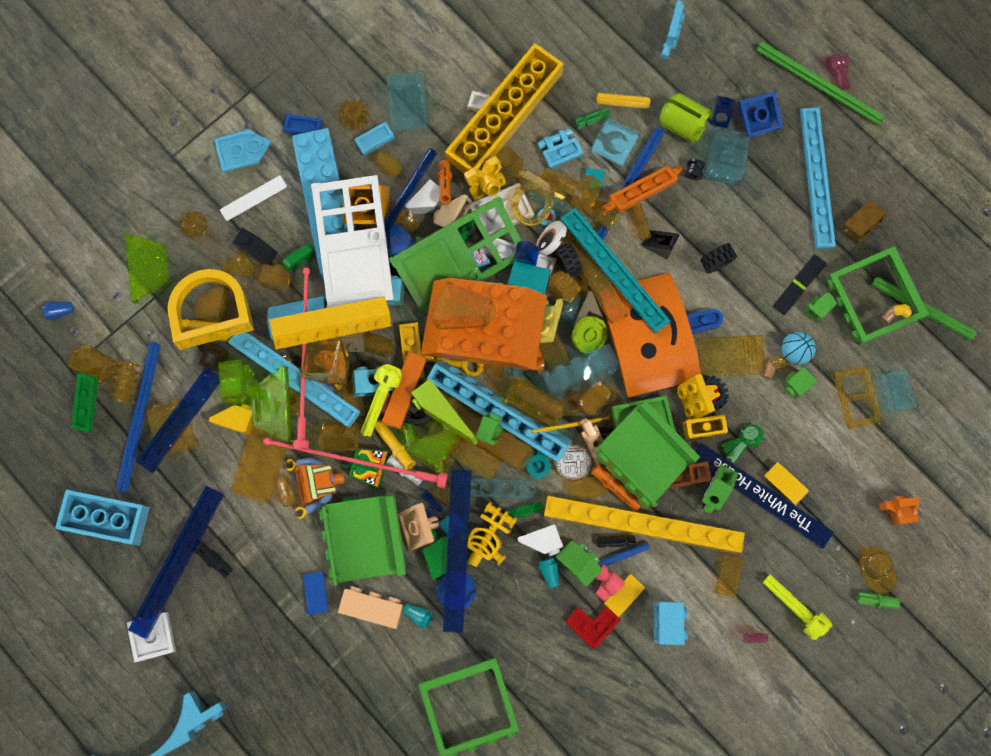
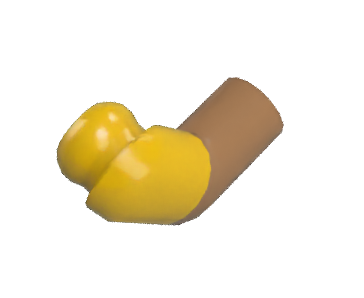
(896, 310)

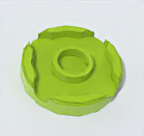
(589, 334)

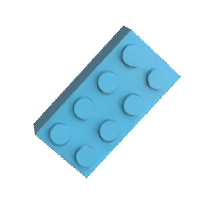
(102, 517)

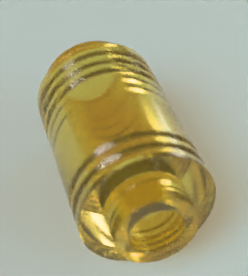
(378, 345)

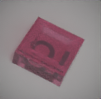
(755, 638)

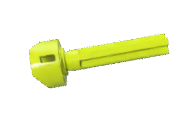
(380, 396)
(816, 625)

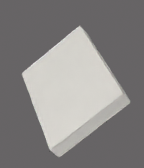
(492, 219)

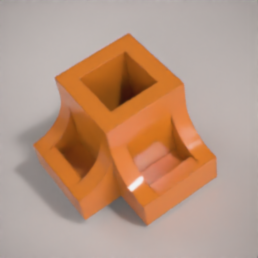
(902, 509)

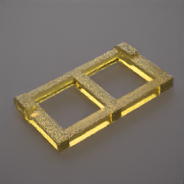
(837, 377)

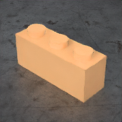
(371, 607)

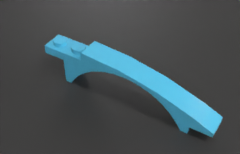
(192, 718)

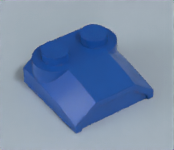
(760, 114)

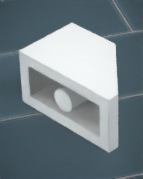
(425, 200)
(543, 540)

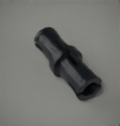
(213, 560)

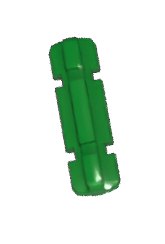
(592, 117)
(526, 510)

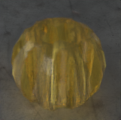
(193, 224)

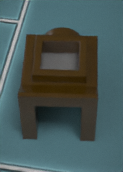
(213, 355)

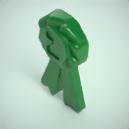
(749, 437)

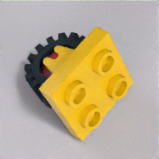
(702, 396)

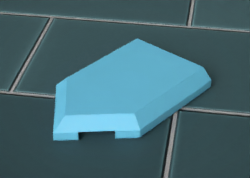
(240, 149)

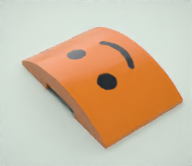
(650, 359)

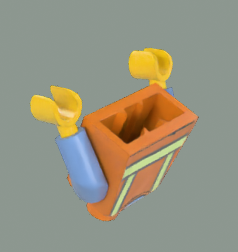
(315, 483)

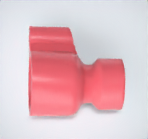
(610, 583)

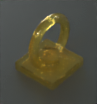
(541, 187)

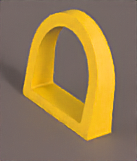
(212, 332)

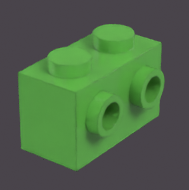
(579, 562)

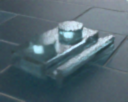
(896, 391)

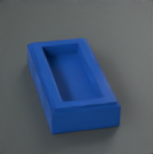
(300, 124)
(316, 593)

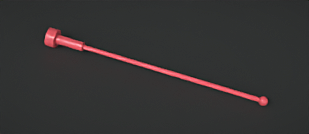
(301, 443)
(440, 479)

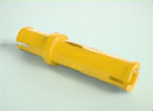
(397, 449)

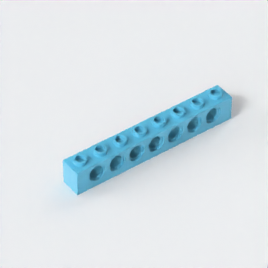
(487, 401)

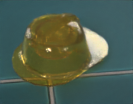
(878, 570)

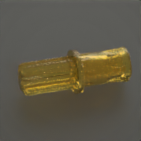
(640, 221)

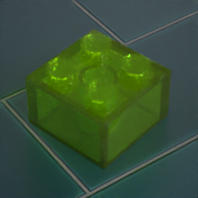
(236, 382)

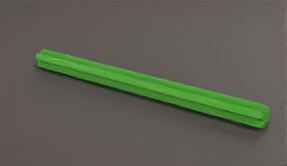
(820, 83)

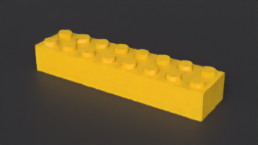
(505, 110)

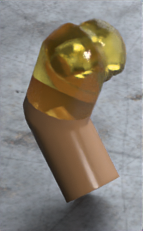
(775, 363)

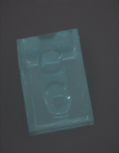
(407, 100)
(726, 156)

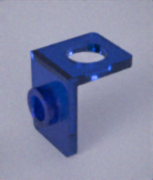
(726, 106)

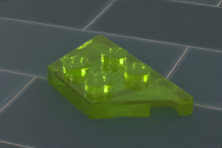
(145, 266)
(272, 405)

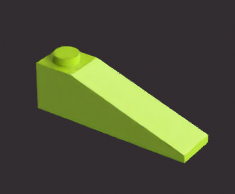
(436, 406)

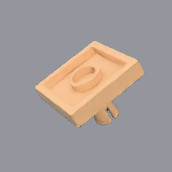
(417, 526)

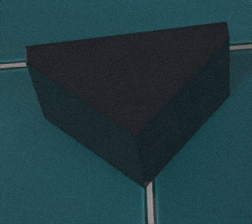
(661, 243)

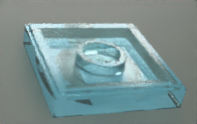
(615, 142)

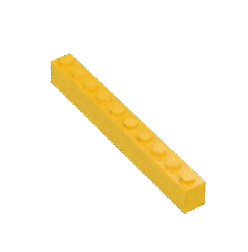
(644, 525)

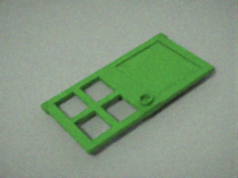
(447, 256)

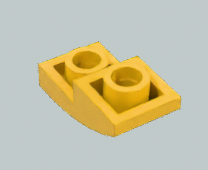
(786, 483)

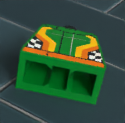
(367, 474)

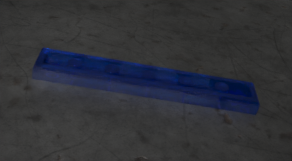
(179, 420)

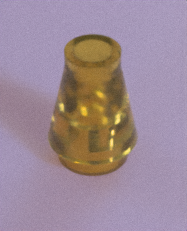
(286, 492)

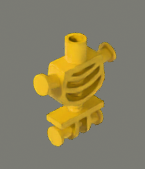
(478, 552)

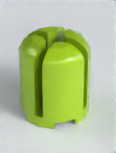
(685, 117)

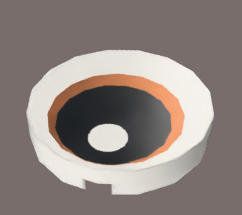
(550, 237)

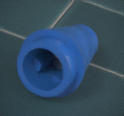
(56, 310)

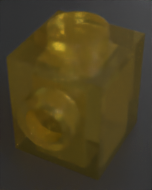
(274, 277)

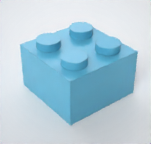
(669, 623)

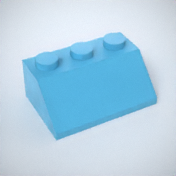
(294, 308)

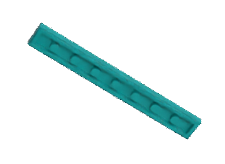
(615, 271)

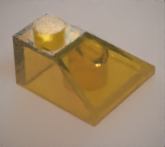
(325, 362)

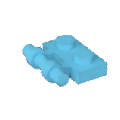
(561, 153)

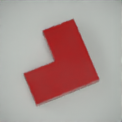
(595, 630)

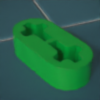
(299, 257)

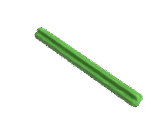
(934, 313)

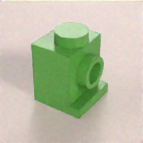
(820, 307)
(490, 428)

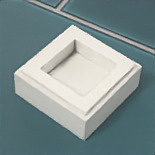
(477, 100)

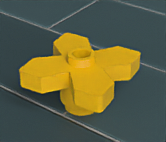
(485, 181)

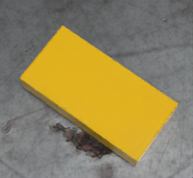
(628, 593)

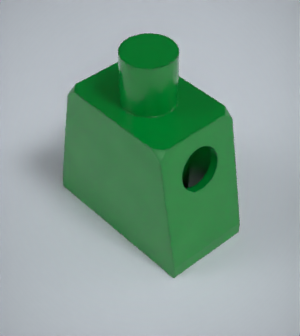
(436, 556)

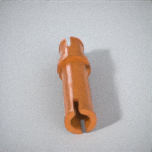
(444, 193)
(616, 487)

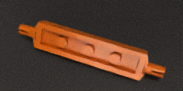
(643, 189)

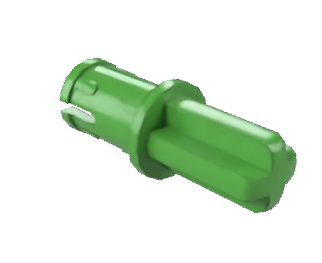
(878, 600)

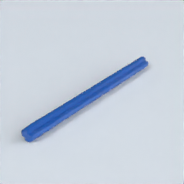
(638, 168)
(138, 417)

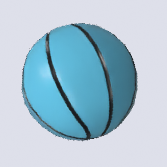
(798, 348)

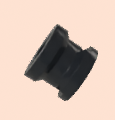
(694, 169)

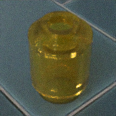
(388, 163)

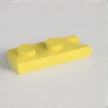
(550, 321)

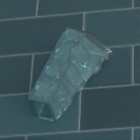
(579, 372)

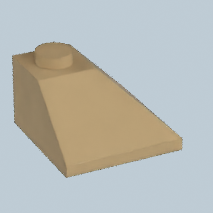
(452, 211)

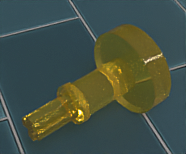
(579, 190)

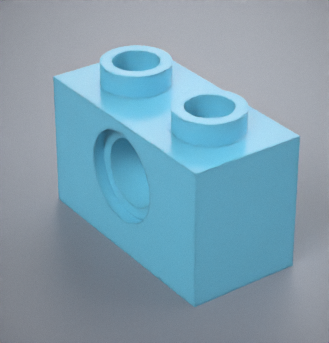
(362, 386)

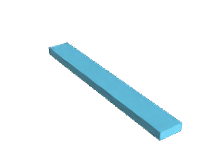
(817, 178)
(314, 390)

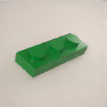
(85, 402)

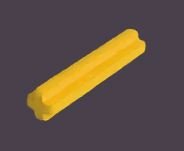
(623, 100)

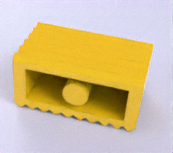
(705, 428)

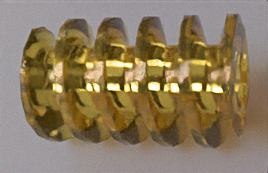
(124, 382)

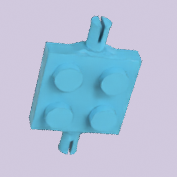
(674, 30)

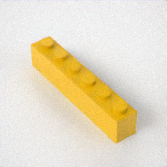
(330, 322)

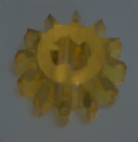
(347, 111)
(563, 286)
(595, 398)

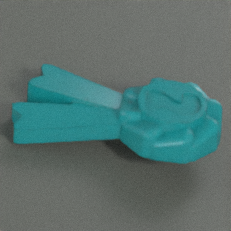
(539, 465)

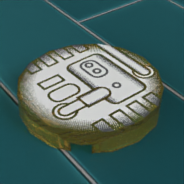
(575, 463)

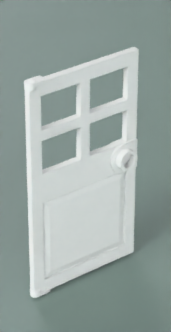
(353, 261)

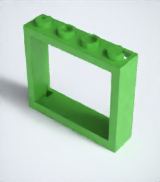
(905, 282)
(489, 738)

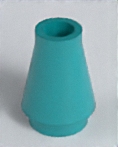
(549, 570)
(419, 616)

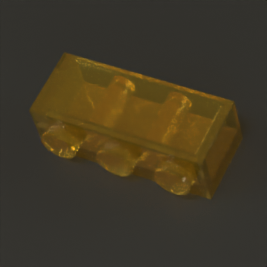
(535, 403)
(509, 450)

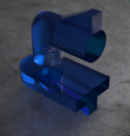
(434, 504)

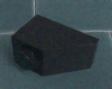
(254, 247)

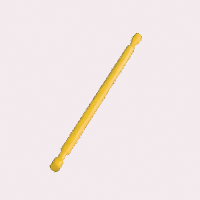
(567, 425)

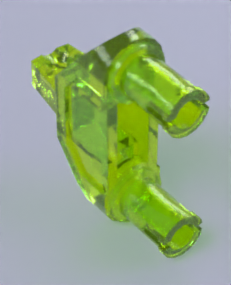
(431, 448)

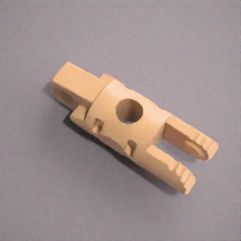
(591, 437)

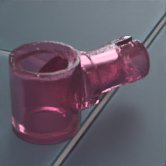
(839, 66)

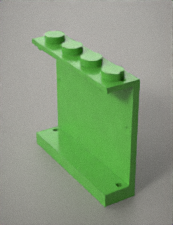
(645, 454)
(363, 538)

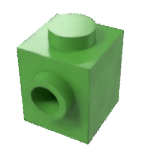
(798, 382)

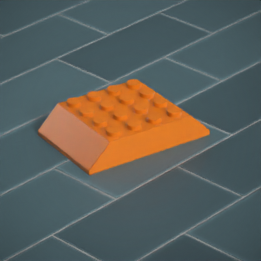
(506, 342)

